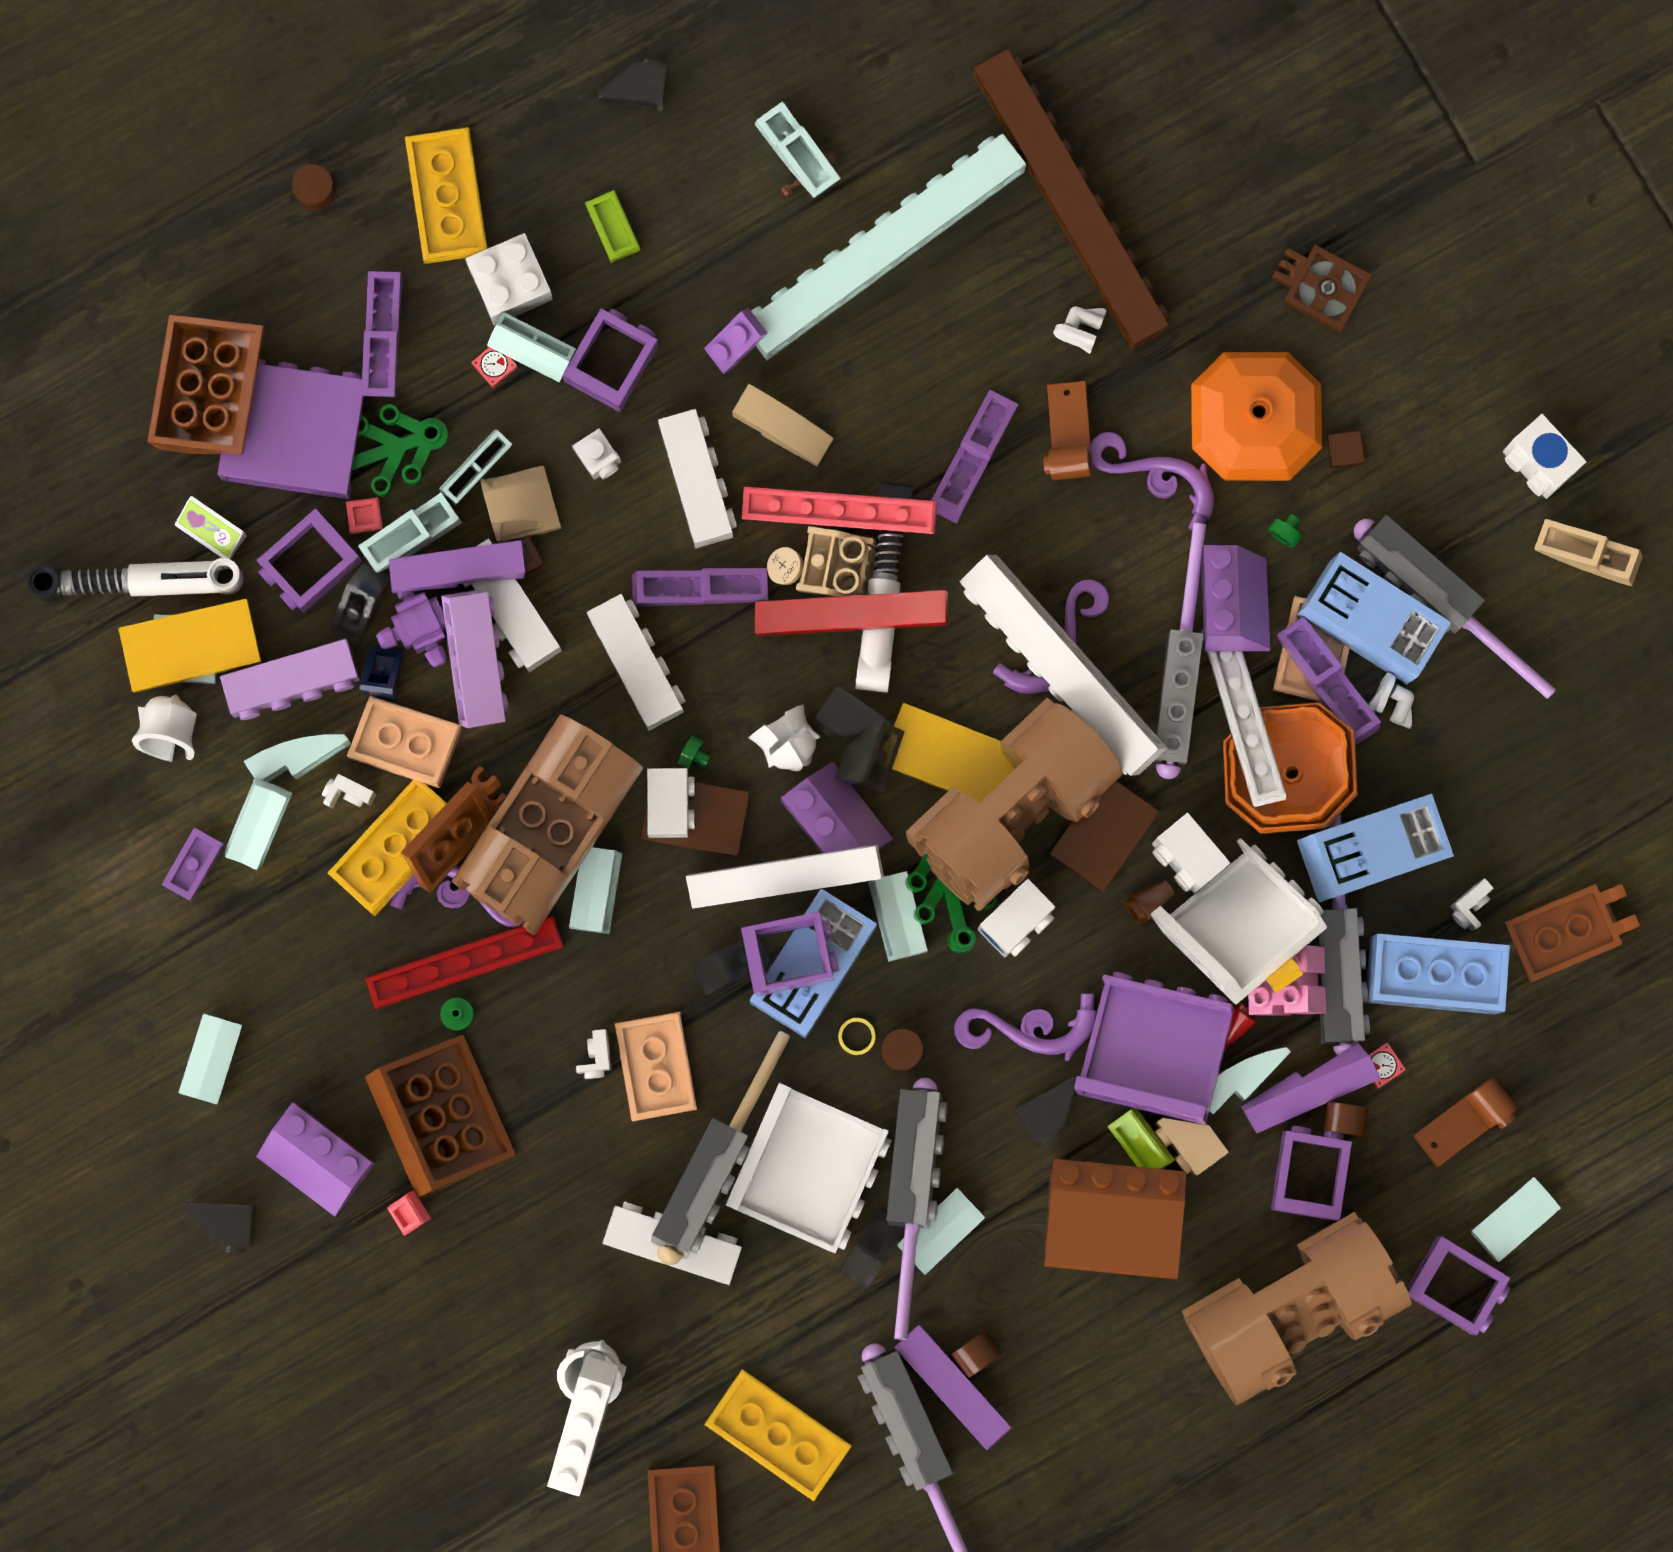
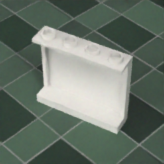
(1243, 923)
(808, 1169)

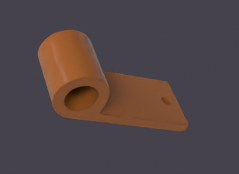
(1070, 432)
(1466, 1121)

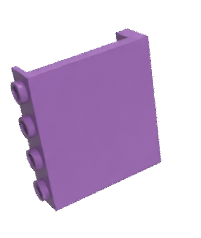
(299, 432)
(1156, 1048)

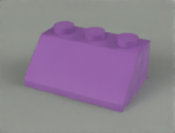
(1234, 599)
(834, 813)
(314, 1159)

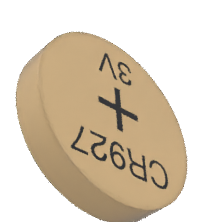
(785, 566)

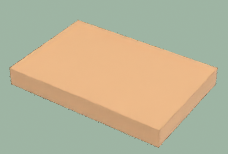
(1288, 677)
(404, 741)
(655, 1066)

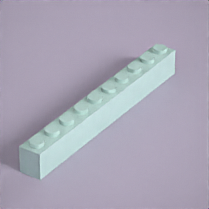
(888, 243)

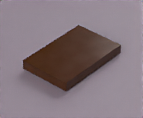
(718, 821)
(1104, 840)

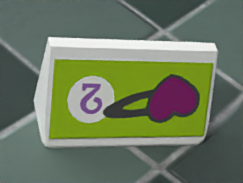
(210, 528)

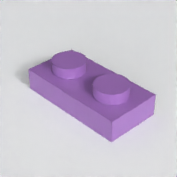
(736, 340)
(193, 864)

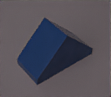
(382, 673)

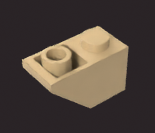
(1193, 1142)

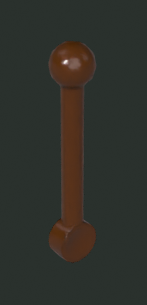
(787, 190)

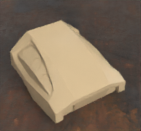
(520, 504)
(834, 557)

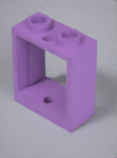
(594, 387)
(326, 583)
(755, 960)
(1304, 1208)
(1427, 1270)

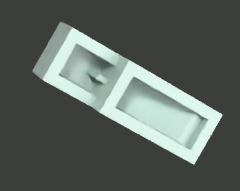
(797, 149)
(410, 532)
(295, 755)
(1245, 1076)

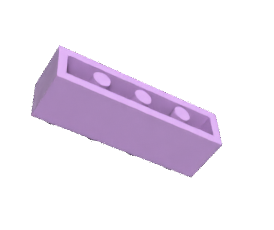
(474, 658)
(289, 679)

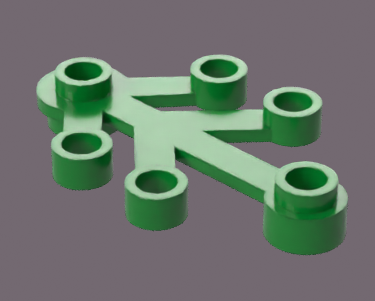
(395, 447)
(953, 906)

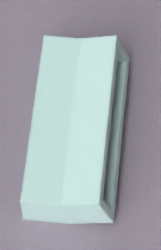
(531, 347)
(470, 462)
(257, 823)
(596, 891)
(895, 916)
(210, 1059)
(1515, 1220)
(953, 1222)

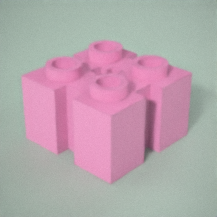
(1298, 997)

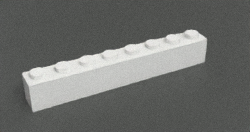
(1061, 663)

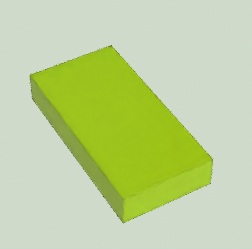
(612, 226)
(1140, 1141)

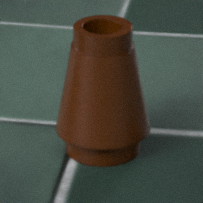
(1145, 901)

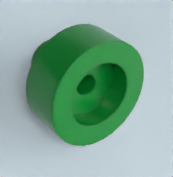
(1286, 531)
(693, 753)
(459, 1022)

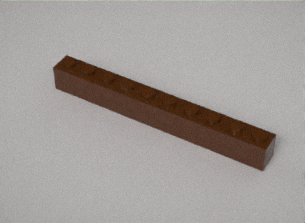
(1070, 199)

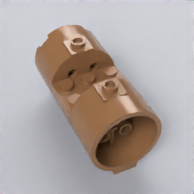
(1055, 765)
(547, 823)
(1343, 1283)

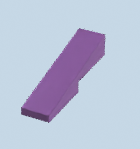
(381, 333)
(973, 455)
(457, 567)
(699, 587)
(1327, 679)
(1298, 1095)
(953, 1387)

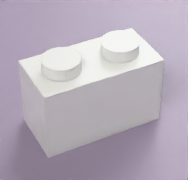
(669, 803)

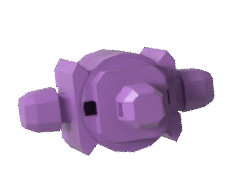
(418, 625)

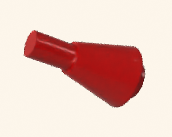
(1241, 1023)

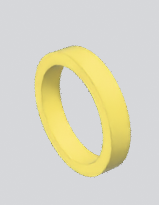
(872, 1033)

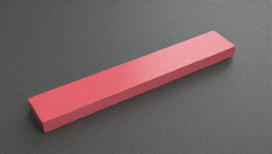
(839, 510)

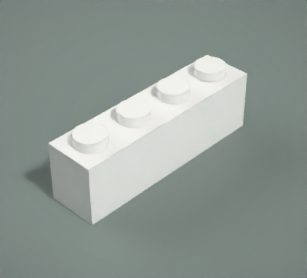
(696, 478)
(519, 622)
(635, 661)
(633, 1233)
(582, 1426)

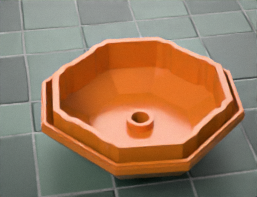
(1248, 446)
(1317, 747)

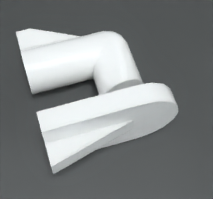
(1069, 330)
(1402, 711)

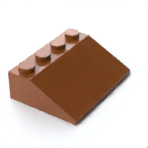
(205, 386)
(439, 1115)
(1115, 1219)

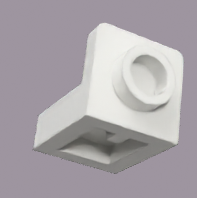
(597, 455)
(353, 792)
(1473, 898)
(599, 1049)

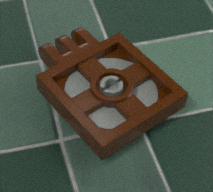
(1322, 286)

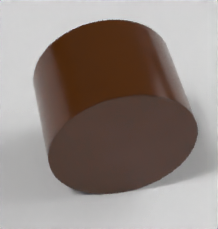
(313, 187)
(901, 1049)
(1346, 1119)
(976, 1353)

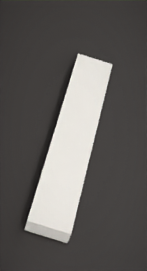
(1247, 727)
(785, 876)

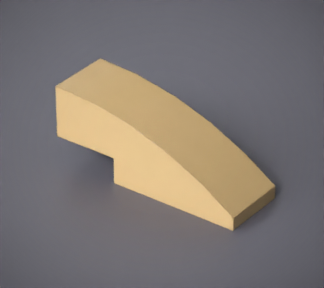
(782, 425)
(1589, 552)

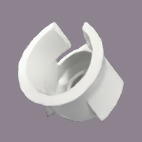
(164, 724)
(787, 741)
(571, 1366)

